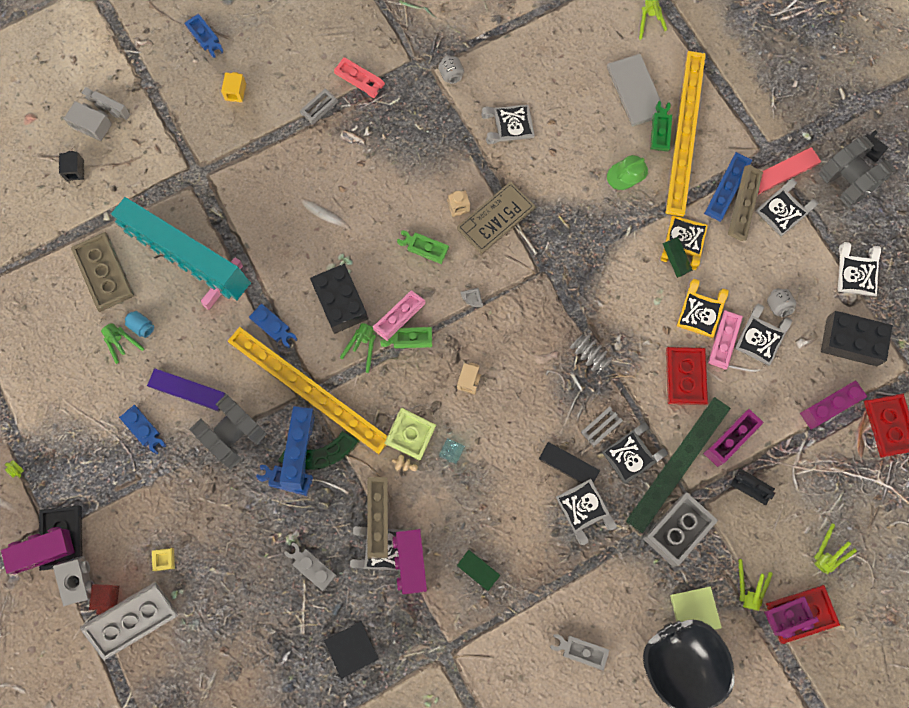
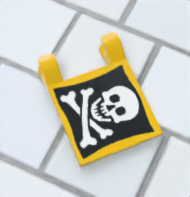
(691, 236)
(700, 312)

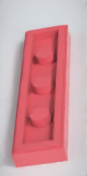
(788, 169)

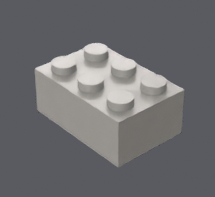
(680, 529)

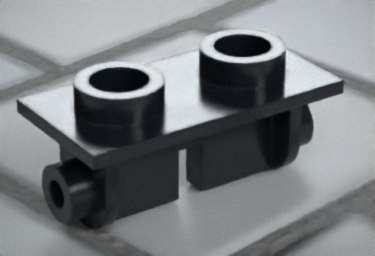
(753, 486)

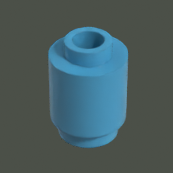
(139, 324)

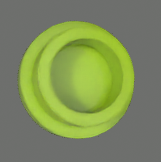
(13, 469)

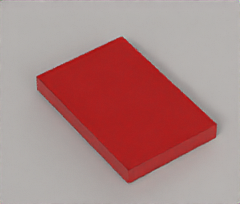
(686, 376)
(889, 424)
(820, 607)

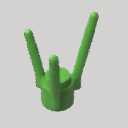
(363, 334)
(112, 335)

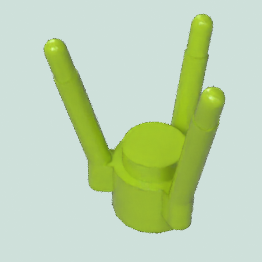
(652, 8)
(827, 562)
(753, 600)

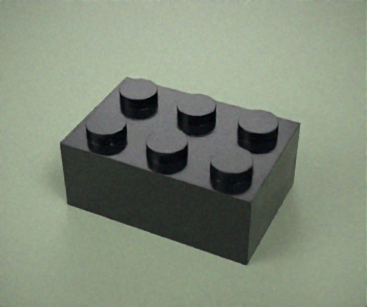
(339, 298)
(856, 338)

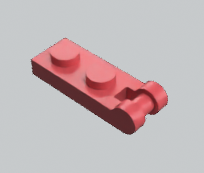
(359, 77)

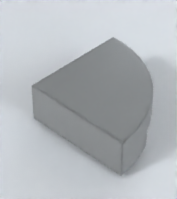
(472, 297)

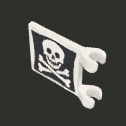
(856, 273)

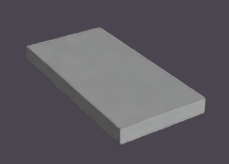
(634, 88)
(129, 621)

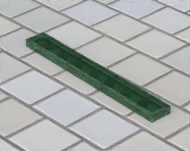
(677, 465)

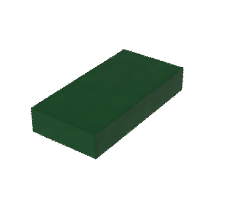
(677, 256)
(478, 570)

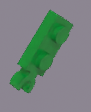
(661, 128)

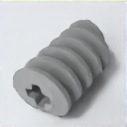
(591, 352)

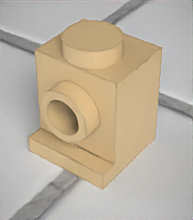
(457, 200)
(468, 378)

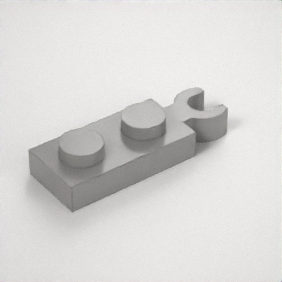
(106, 103)
(311, 567)
(582, 651)

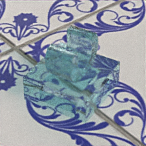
(451, 451)

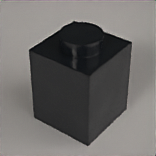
(71, 166)

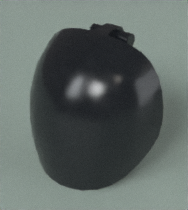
(689, 665)

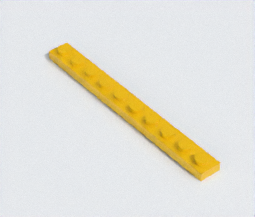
(685, 134)
(309, 390)

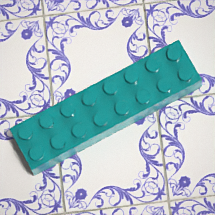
(181, 249)

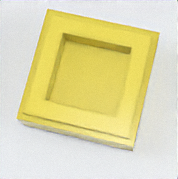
(163, 559)

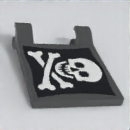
(631, 456)

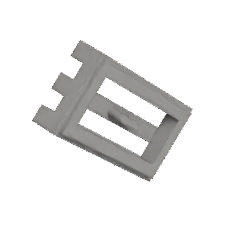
(321, 108)
(613, 416)

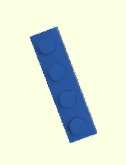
(727, 187)

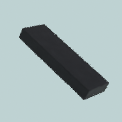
(568, 464)

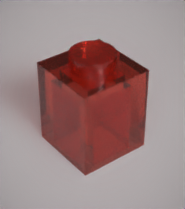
(103, 597)

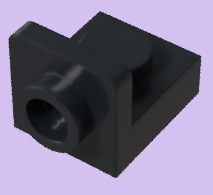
(878, 149)

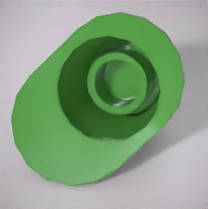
(627, 172)

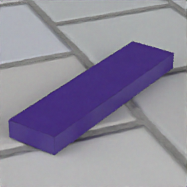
(185, 389)

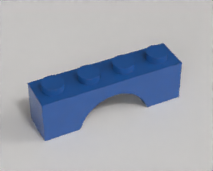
(296, 448)

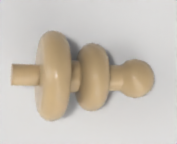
(405, 464)

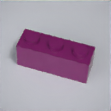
(833, 405)
(733, 438)
(37, 550)
(410, 561)

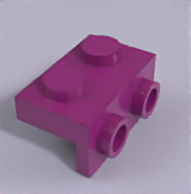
(791, 617)

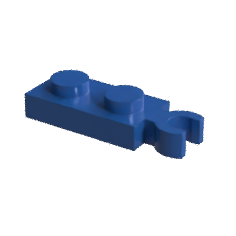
(203, 34)
(271, 325)
(142, 428)
(274, 478)

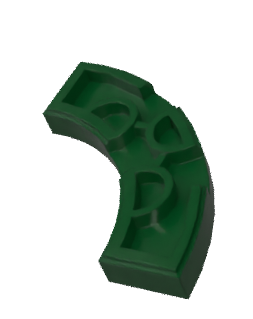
(330, 453)

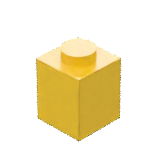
(233, 87)

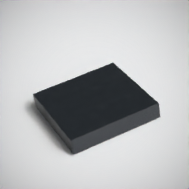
(351, 650)

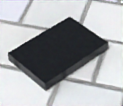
(65, 518)

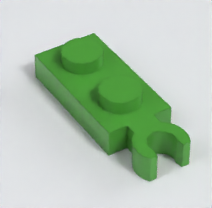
(424, 246)
(410, 338)

